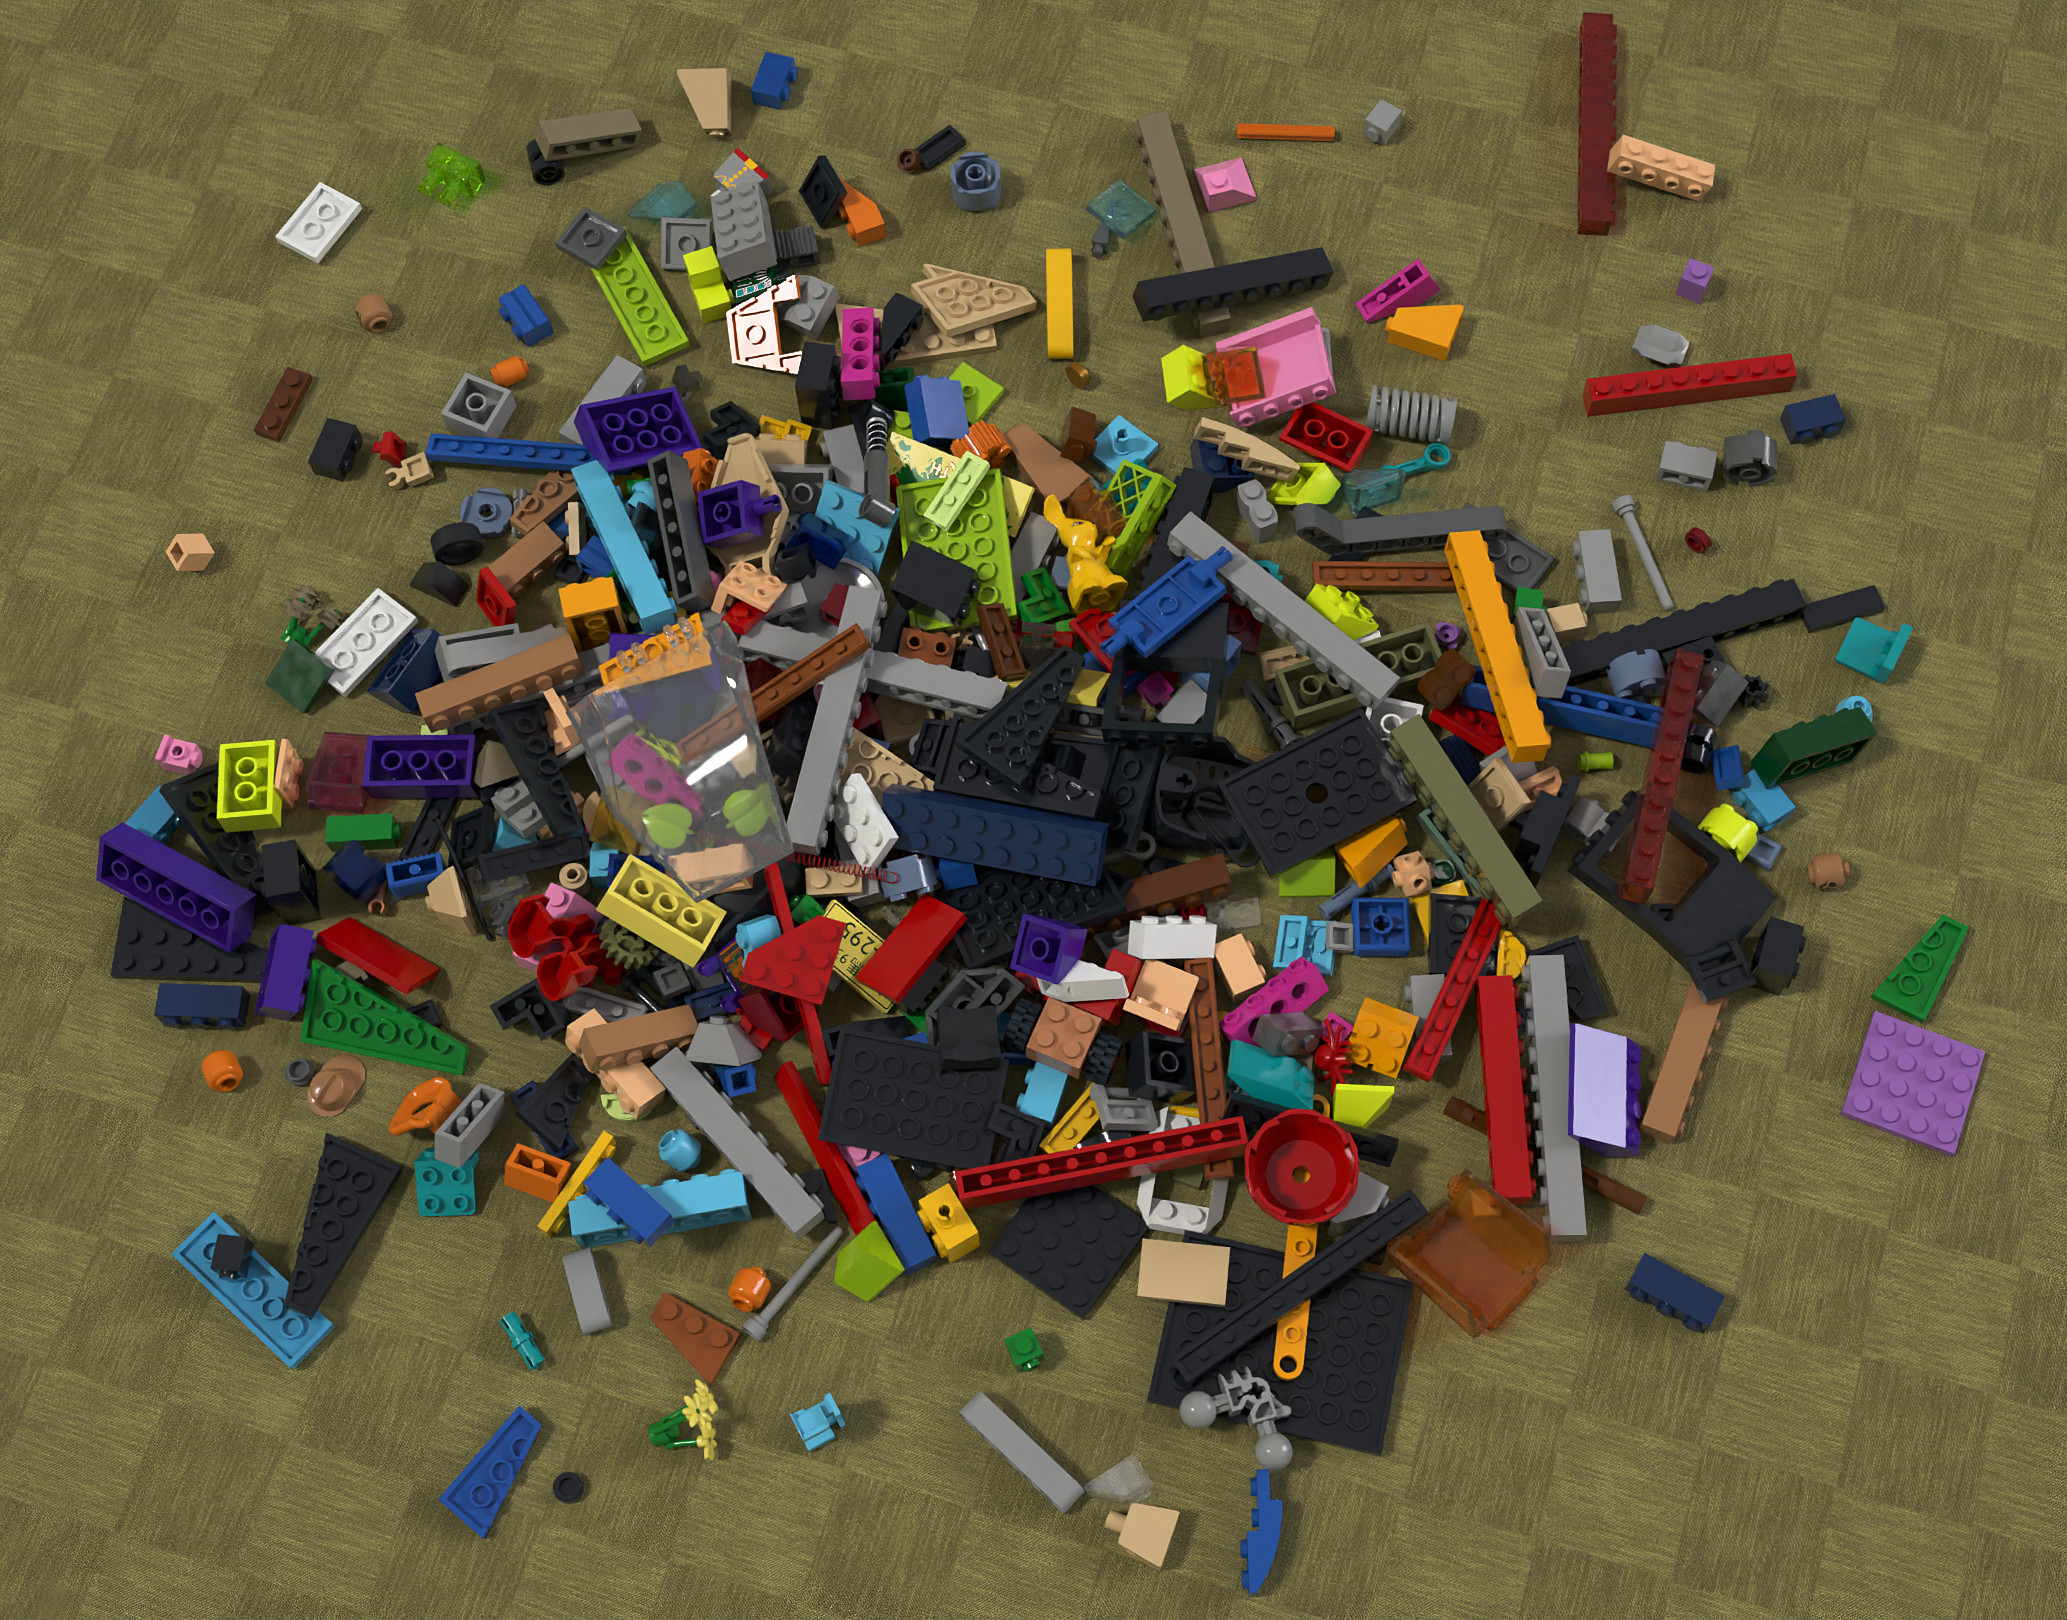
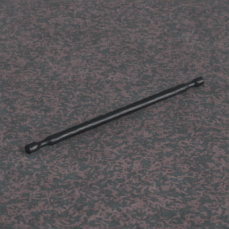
(463, 878)

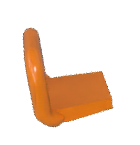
(433, 1116)

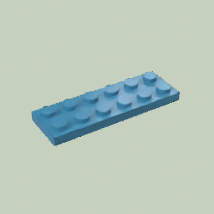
(255, 1299)

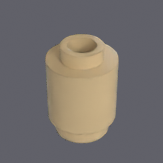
(575, 879)

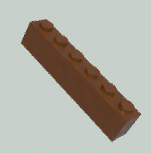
(1170, 891)

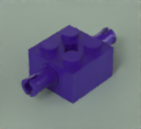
(734, 513)

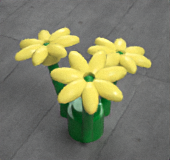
(667, 1429)

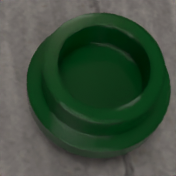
(1443, 872)

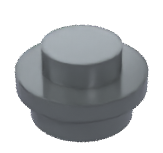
(299, 1072)

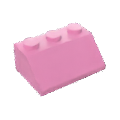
(562, 904)

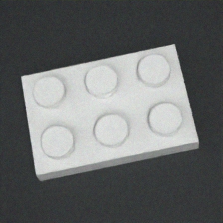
(318, 222)
(863, 823)

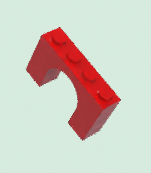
(1108, 1009)

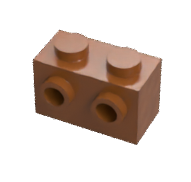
(929, 647)

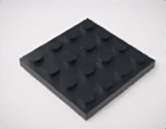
(1070, 1244)

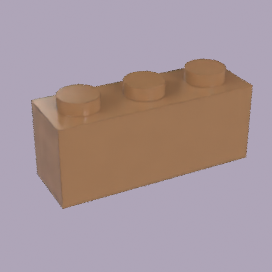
(528, 559)

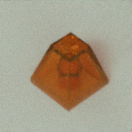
(1235, 374)
(1095, 504)

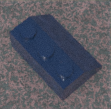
(408, 671)

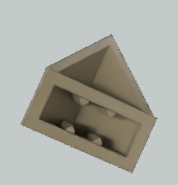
(493, 765)

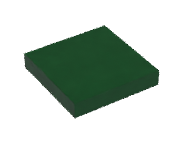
(299, 676)

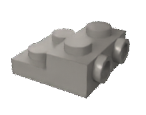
(518, 808)

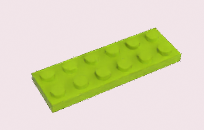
(639, 304)

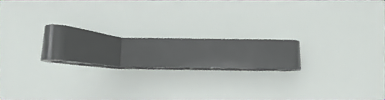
(1394, 531)

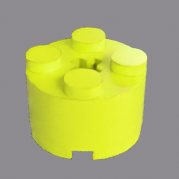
(1730, 831)

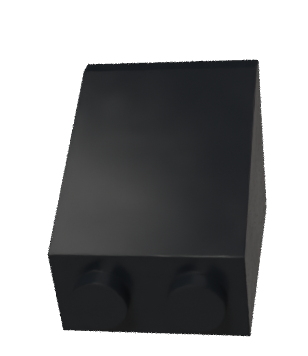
(935, 585)

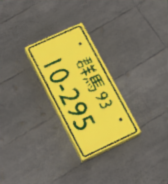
(856, 949)

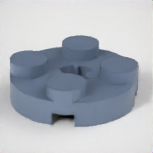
(488, 498)

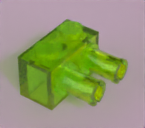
(455, 171)

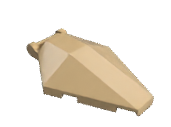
(746, 463)

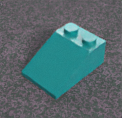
(1271, 1077)

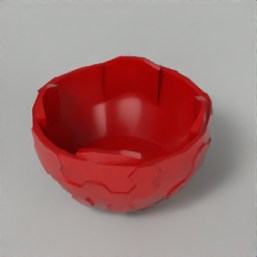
(1301, 1141)

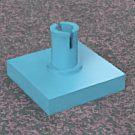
(1122, 441)

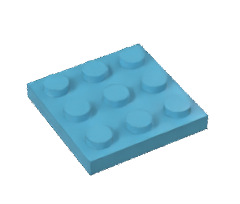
(867, 540)

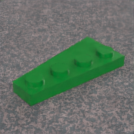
(1920, 974)

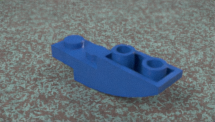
(1261, 1544)

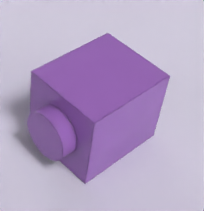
(1694, 280)

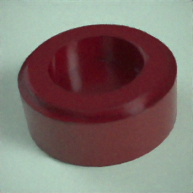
(1698, 540)

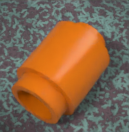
(510, 371)

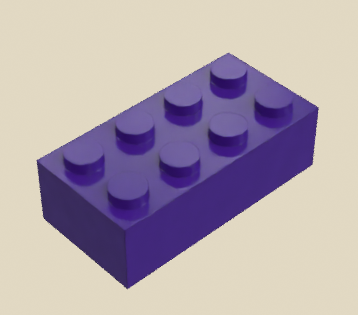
(421, 766)

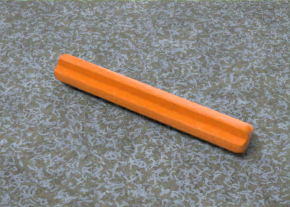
(1285, 132)

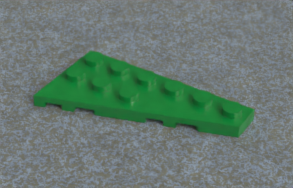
(362, 1022)

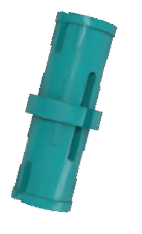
(522, 1340)

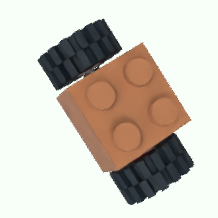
(1063, 1039)

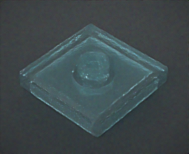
(1121, 209)

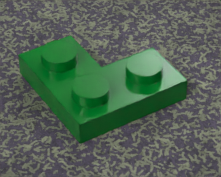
(1045, 600)

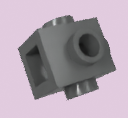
(501, 916)

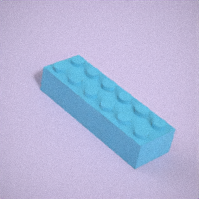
(692, 1204)

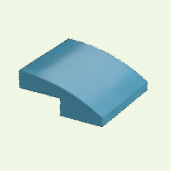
(1304, 939)

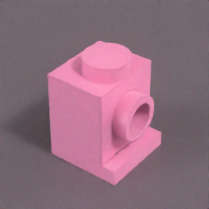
(170, 759)

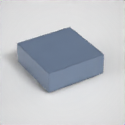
(1763, 852)

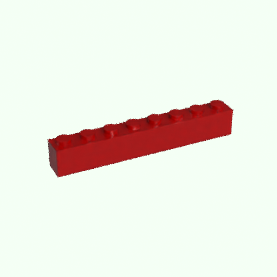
(1689, 385)
(1503, 1088)

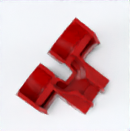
(560, 972)

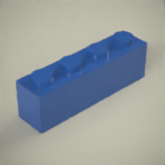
(895, 1213)

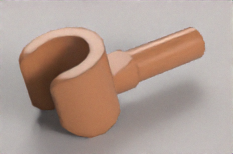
(379, 900)

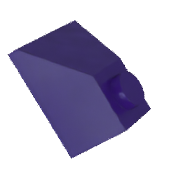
(1047, 947)

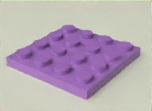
(1913, 1083)

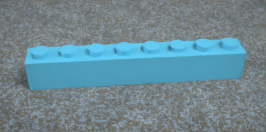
(624, 548)

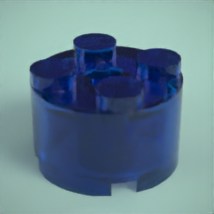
(356, 871)

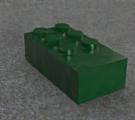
(1813, 747)

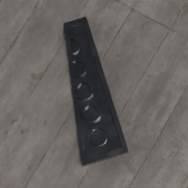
(532, 751)

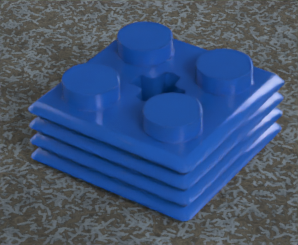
(1394, 917)

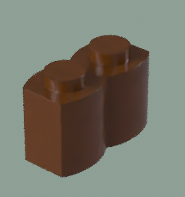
(1445, 680)

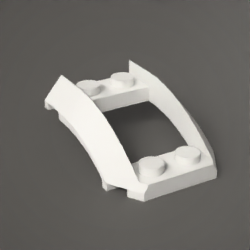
(1172, 1215)

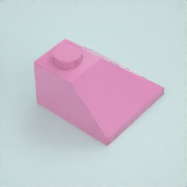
(1225, 184)

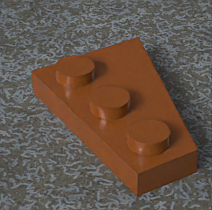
(696, 1336)

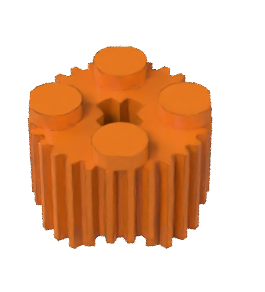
(985, 442)

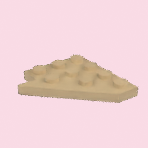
(968, 301)

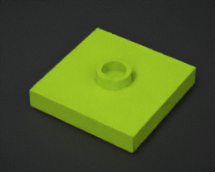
(978, 392)

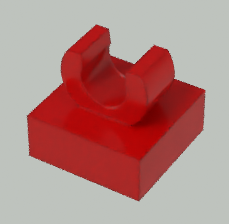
(391, 448)

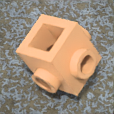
(1412, 874)

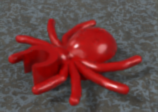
(1332, 1057)

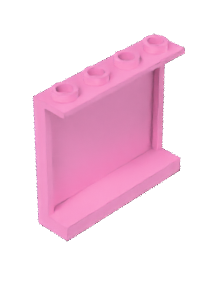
(1291, 364)

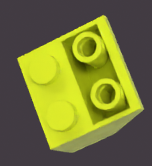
(1188, 379)
(1342, 610)

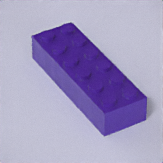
(176, 887)

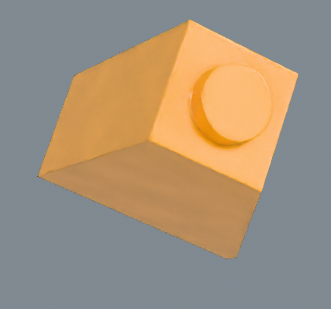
(1425, 328)
(1372, 849)

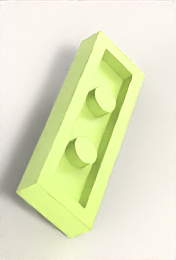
(956, 490)

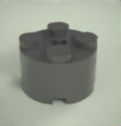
(1750, 458)

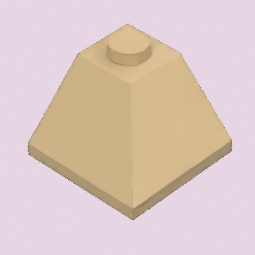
(450, 901)

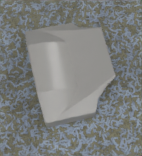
(1660, 345)

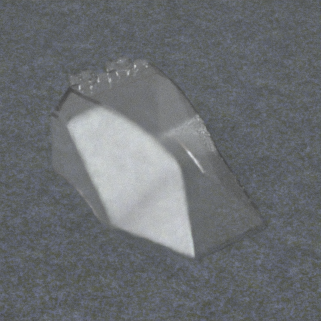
(687, 760)

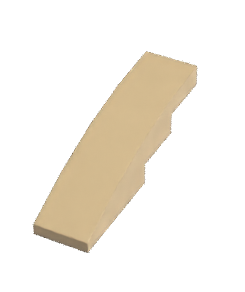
(1253, 452)

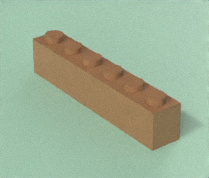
(499, 683)
(1680, 1066)

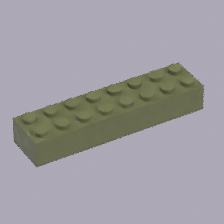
(1464, 822)

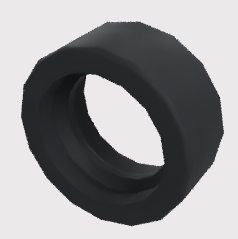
(457, 543)

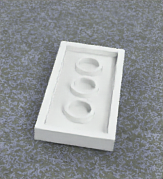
(365, 640)

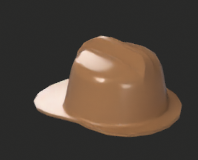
(335, 1085)

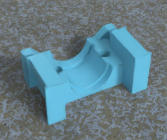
(816, 1421)

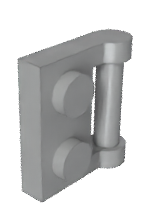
(1123, 1114)

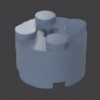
(975, 181)
(1637, 676)
(912, 875)

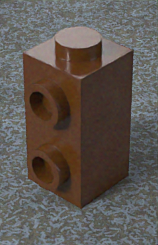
(1079, 435)

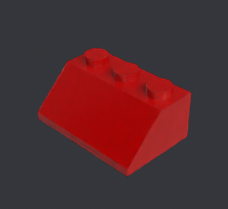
(1328, 436)

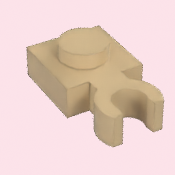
(413, 472)

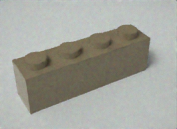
(588, 134)

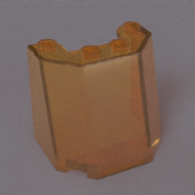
(1474, 1255)

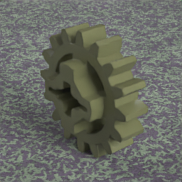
(626, 946)

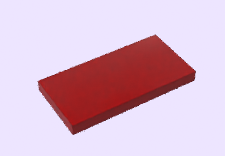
(911, 948)
(377, 955)

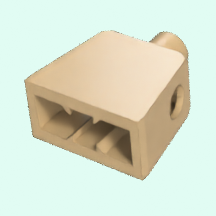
(1144, 1532)

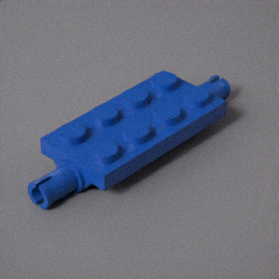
(1167, 605)

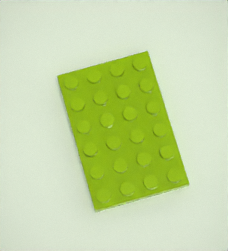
(974, 539)

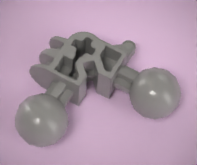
(1200, 1411)

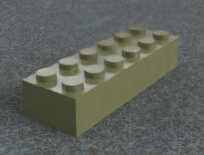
(1316, 696)

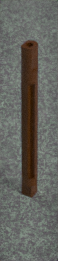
(1591, 1179)

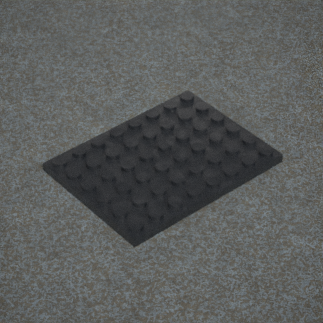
(1348, 1355)

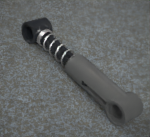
(876, 502)

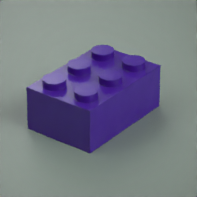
(285, 972)

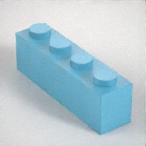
(1043, 1093)

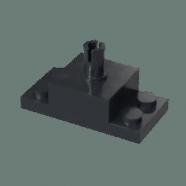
(1542, 827)

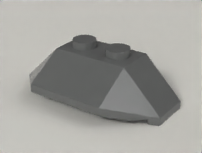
(974, 990)

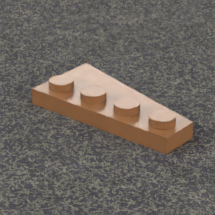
(546, 501)

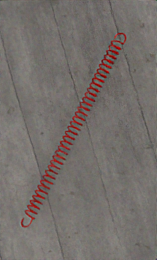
(823, 865)

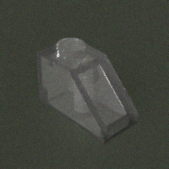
(1122, 1483)

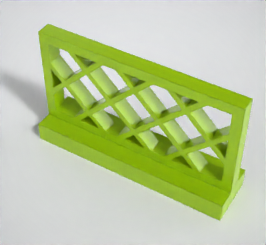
(1144, 517)

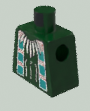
(758, 283)

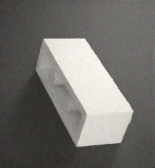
(1172, 937)

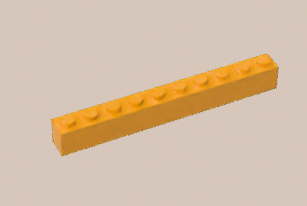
(1497, 647)

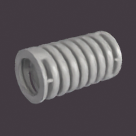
(1411, 410)

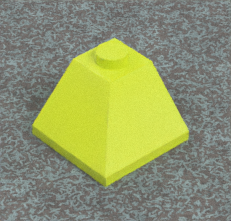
(1311, 484)
(1360, 1103)

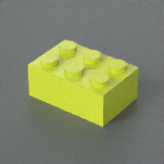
(247, 786)

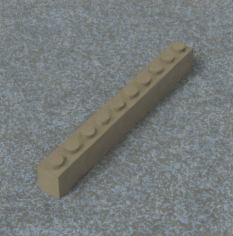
(1177, 210)

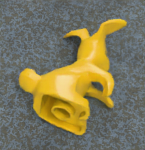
(1090, 579)

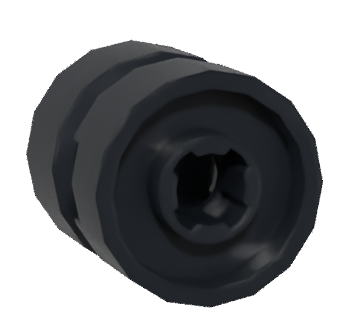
(543, 171)
(1698, 749)

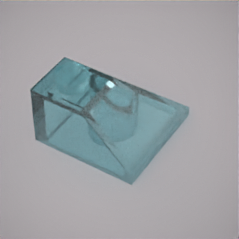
(665, 200)
(1372, 487)

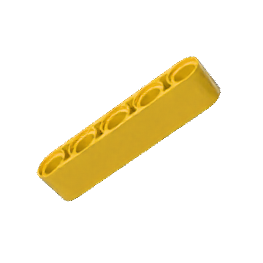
(1059, 303)

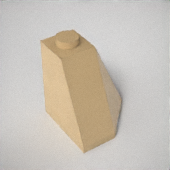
(710, 97)

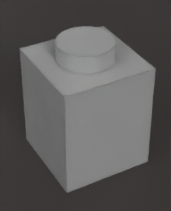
(1382, 122)

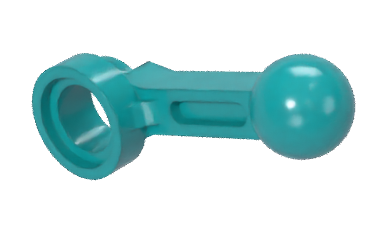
(1425, 463)

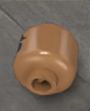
(373, 313)
(1828, 871)

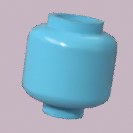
(680, 1150)

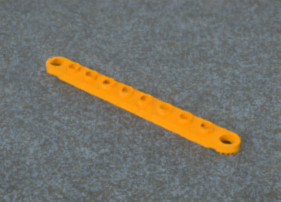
(1299, 1249)

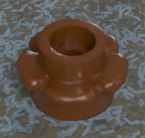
(904, 156)

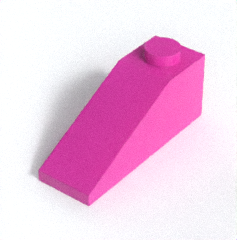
(1404, 289)

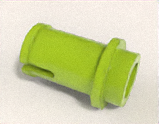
(1594, 761)

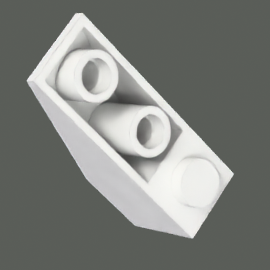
(1086, 983)

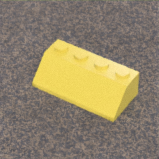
(660, 911)

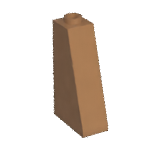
(1042, 465)

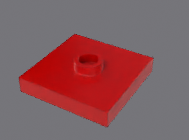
(494, 599)

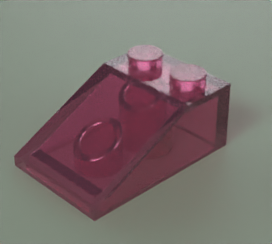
(338, 774)

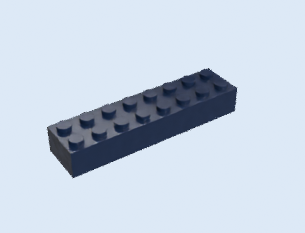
(996, 834)

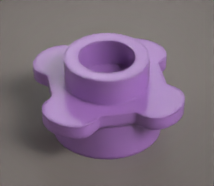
(1449, 629)

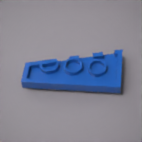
(487, 1479)

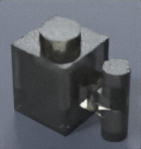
(1036, 647)

